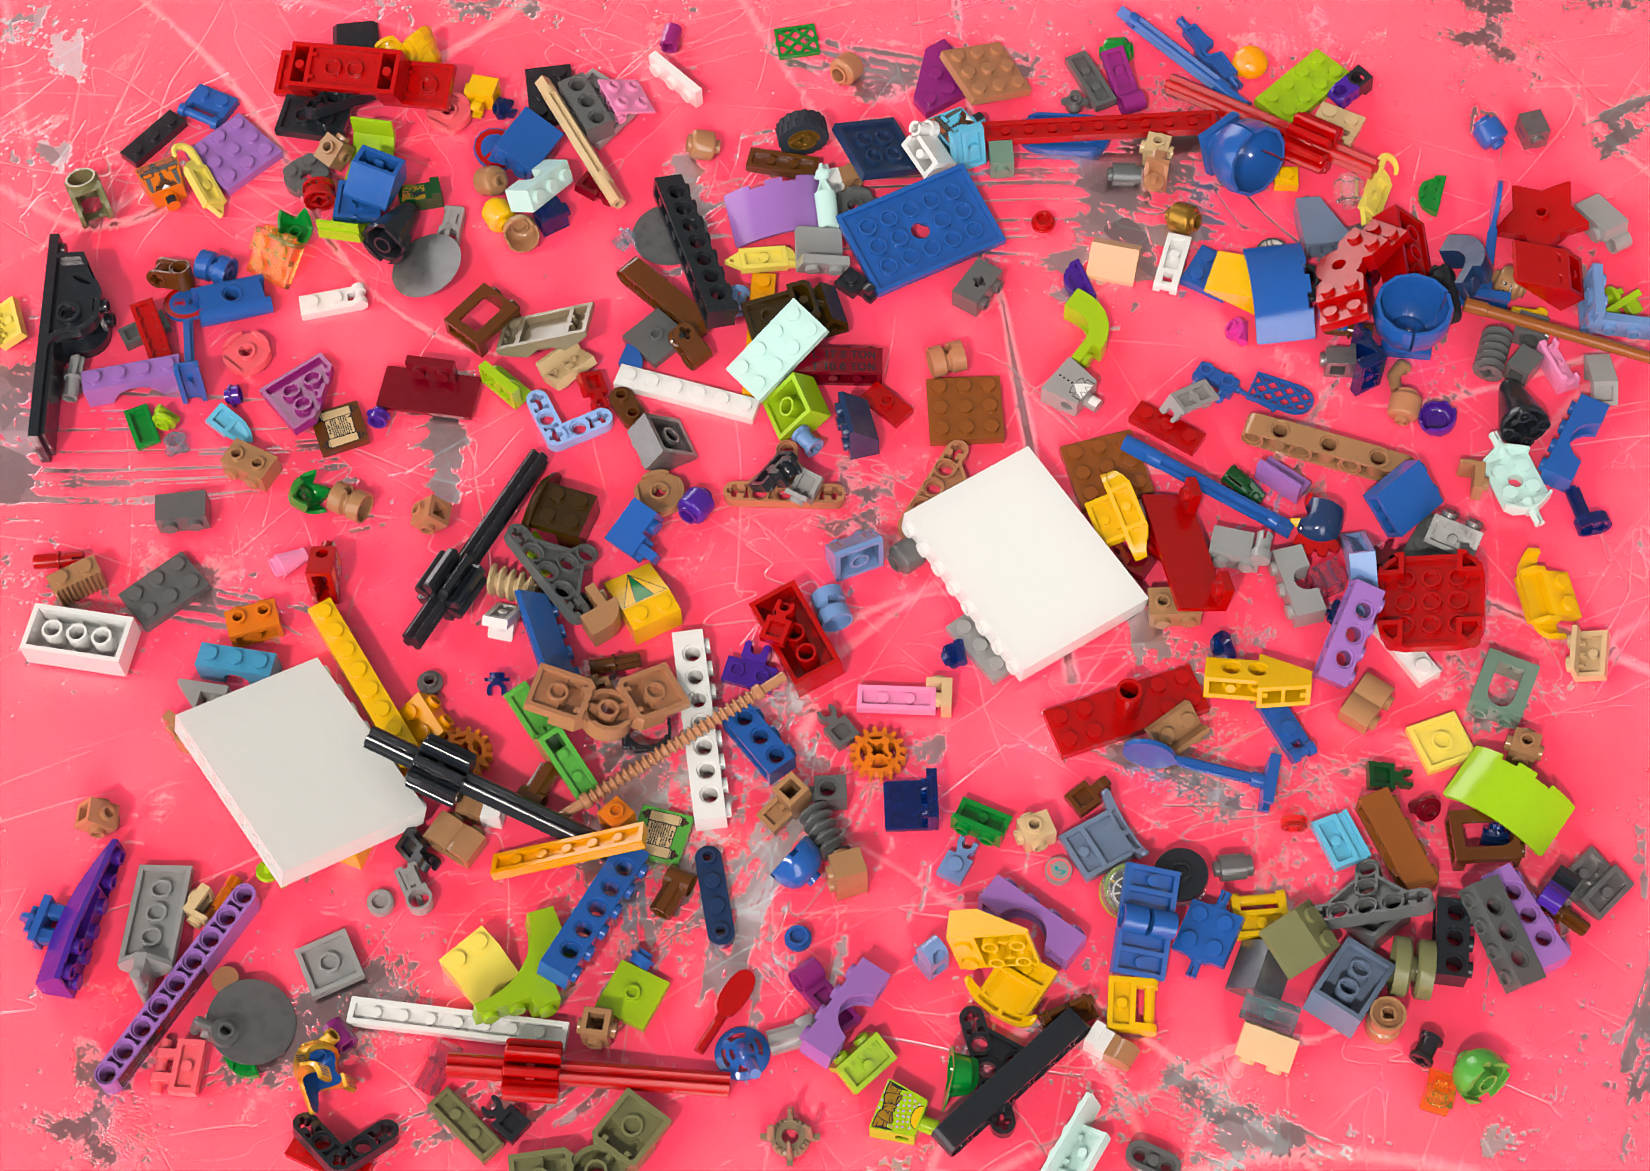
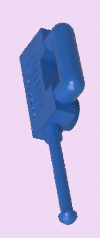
(1225, 383)

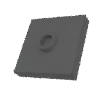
(651, 337)

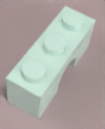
(548, 180)

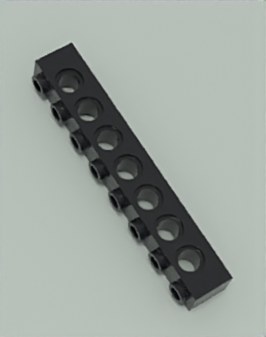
(695, 251)

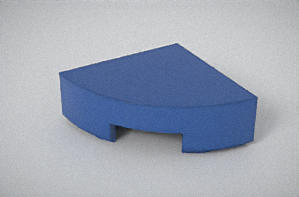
(631, 357)

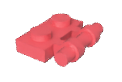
(186, 1068)

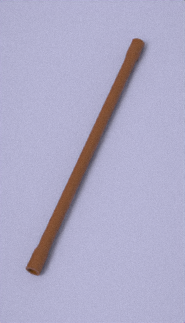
(1486, 310)

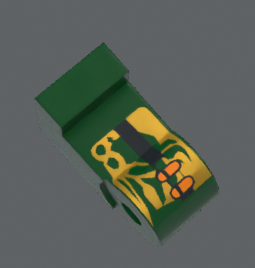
(423, 195)

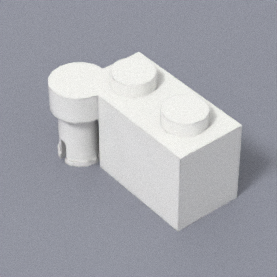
(926, 148)

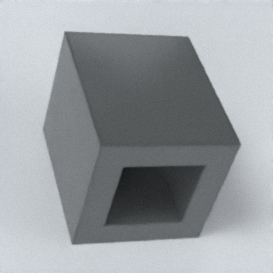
(1523, 365)

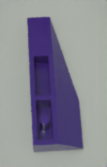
(80, 926)

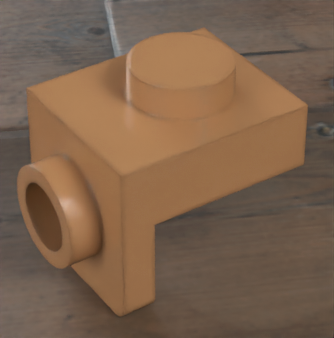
(1476, 471)

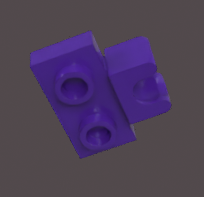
(750, 668)

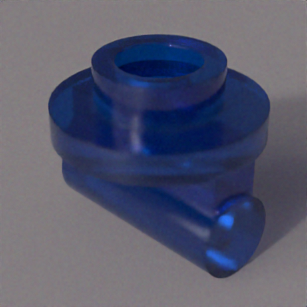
(1222, 644)
(954, 654)
(1494, 835)

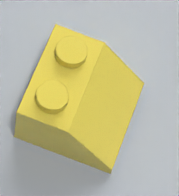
(478, 966)

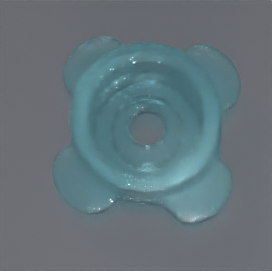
(175, 438)

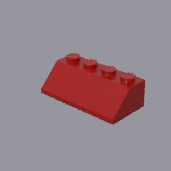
(1414, 253)

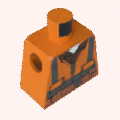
(163, 182)

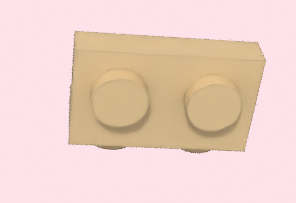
(562, 366)
(1588, 654)

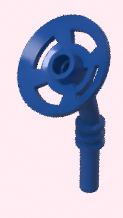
(743, 1054)

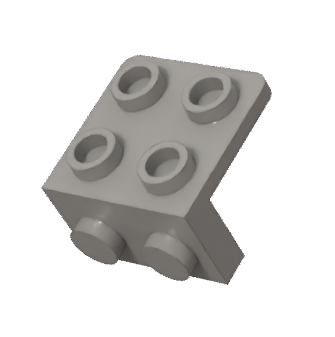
(819, 251)

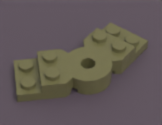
(620, 1141)

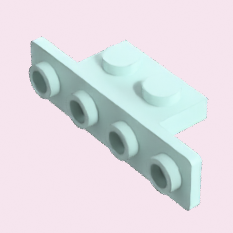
(1079, 1144)

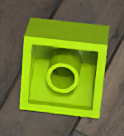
(796, 404)

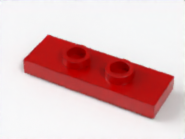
(150, 328)

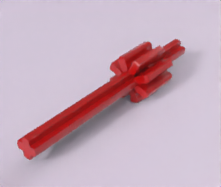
(1308, 139)
(535, 1071)

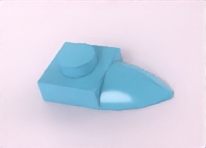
(229, 424)

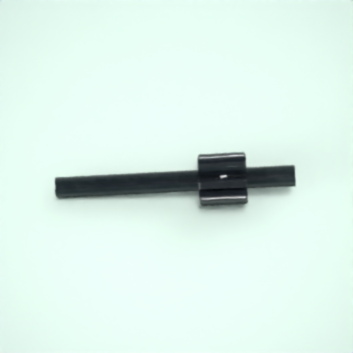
(457, 578)
(446, 772)

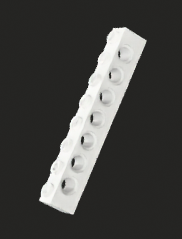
(706, 814)

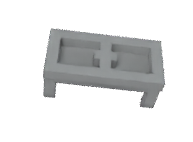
(1189, 399)

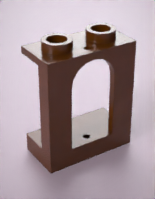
(478, 340)
(1462, 855)

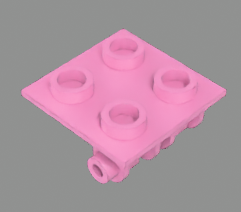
(624, 98)

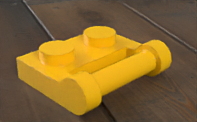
(1257, 919)
(1122, 1005)

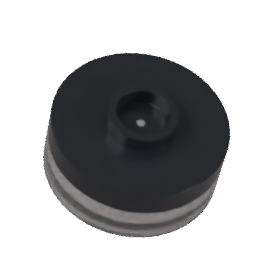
(1193, 873)

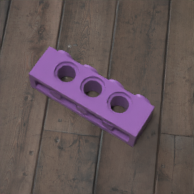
(1326, 667)
(1557, 950)

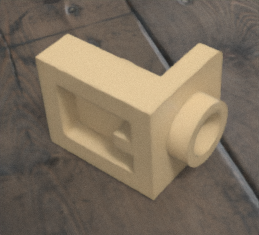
(944, 690)

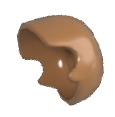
(521, 233)

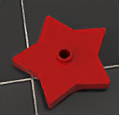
(1542, 216)

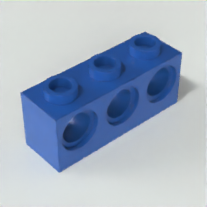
(761, 754)

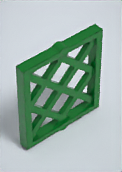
(796, 54)

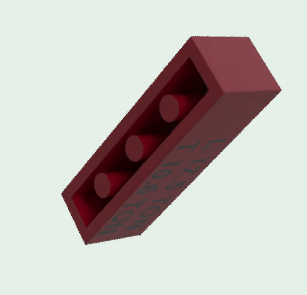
(843, 365)

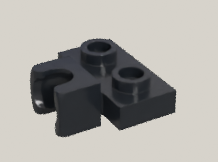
(776, 472)

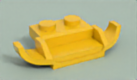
(1119, 515)
(1545, 596)

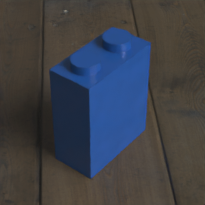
(526, 143)
(1403, 498)

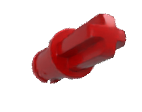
(56, 560)

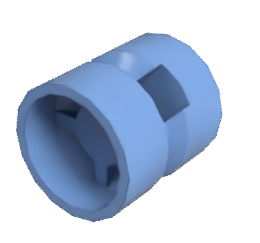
(831, 607)

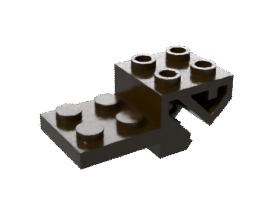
(820, 302)

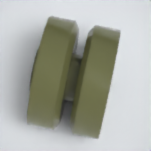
(1412, 970)

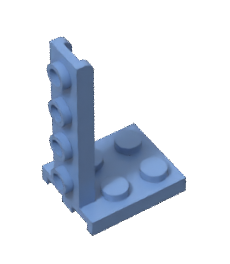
(1593, 314)

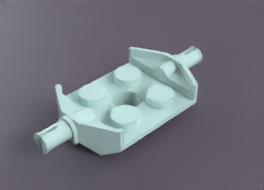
(1513, 462)

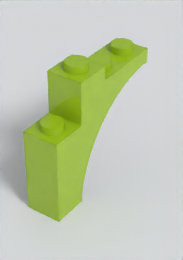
(527, 988)

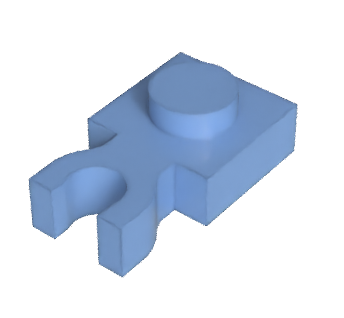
(957, 864)

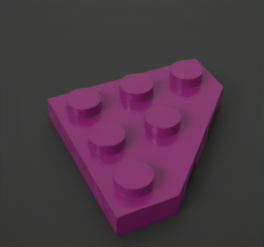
(935, 85)
(300, 393)

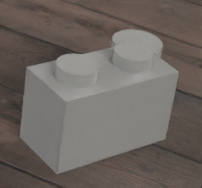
(1238, 549)

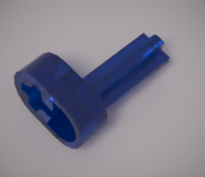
(1586, 522)

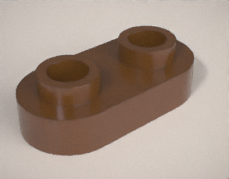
(625, 406)

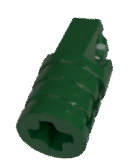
(1241, 483)

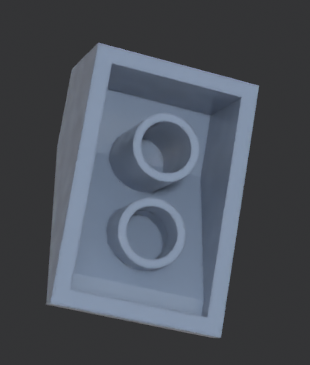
(1349, 987)

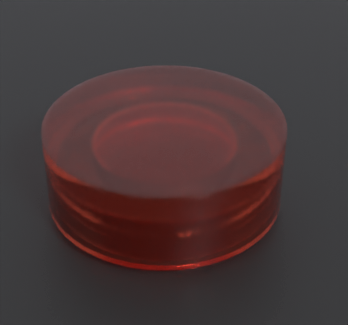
(1294, 823)

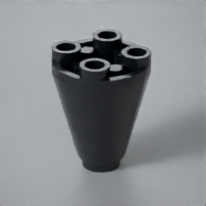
(1520, 415)

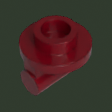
(1426, 808)

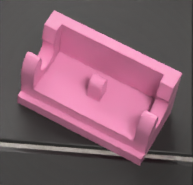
(1556, 368)

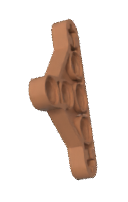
(944, 482)
(772, 500)

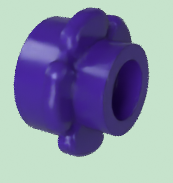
(233, 395)
(378, 417)

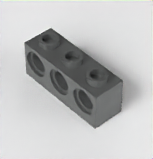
(587, 107)

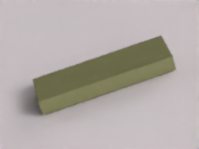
(466, 1125)

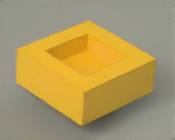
(1286, 179)

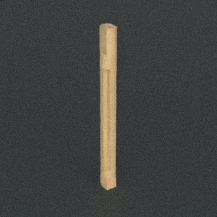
(580, 142)

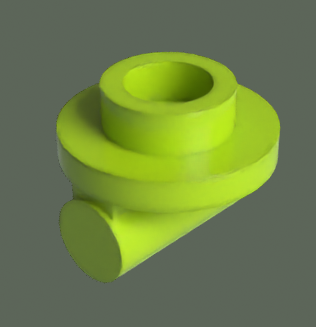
(164, 418)

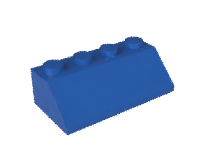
(543, 631)

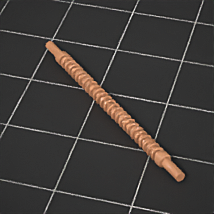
(757, 693)

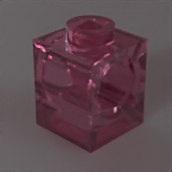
(1328, 577)

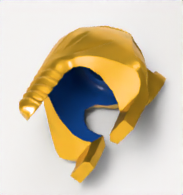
(317, 1069)

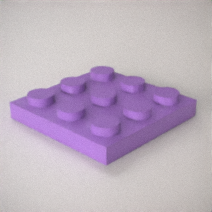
(236, 153)

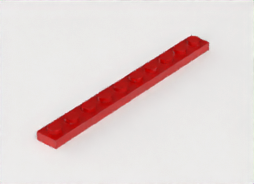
(1099, 127)

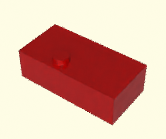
(808, 654)

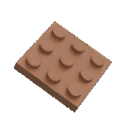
(985, 73)

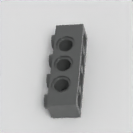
(1501, 934)

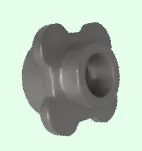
(1074, 102)

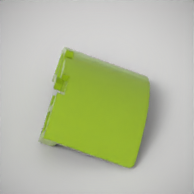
(1511, 797)

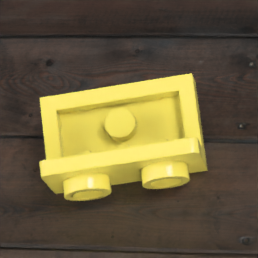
(11, 323)

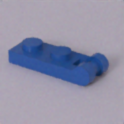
(1288, 733)

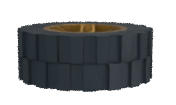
(802, 132)

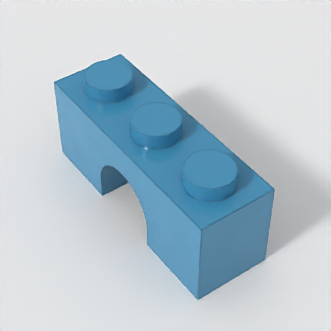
(218, 661)

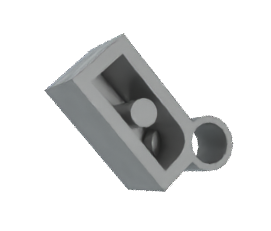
(1605, 223)

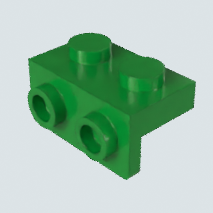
(980, 822)

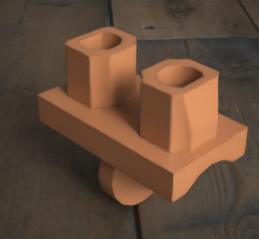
(1156, 171)

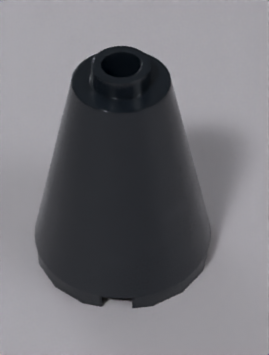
(392, 233)

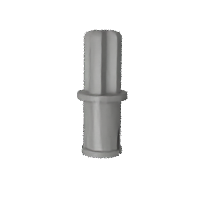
(73, 378)

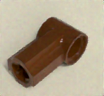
(540, 783)
(675, 886)

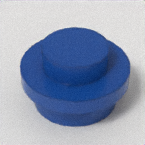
(798, 938)
(642, 958)

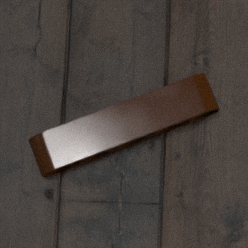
(661, 294)

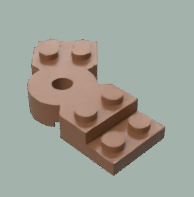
(637, 703)

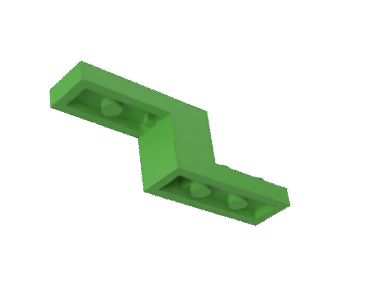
(551, 743)

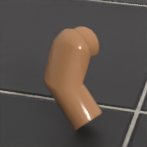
(1394, 375)

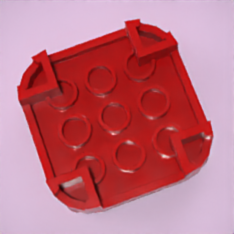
(1432, 602)

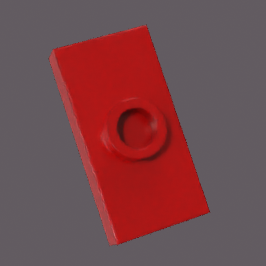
(887, 404)

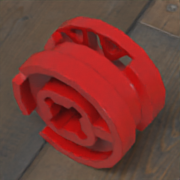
(319, 194)

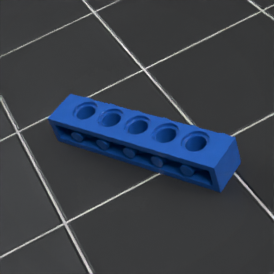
(563, 970)

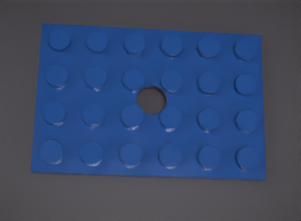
(945, 204)

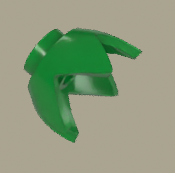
(297, 226)
(307, 495)

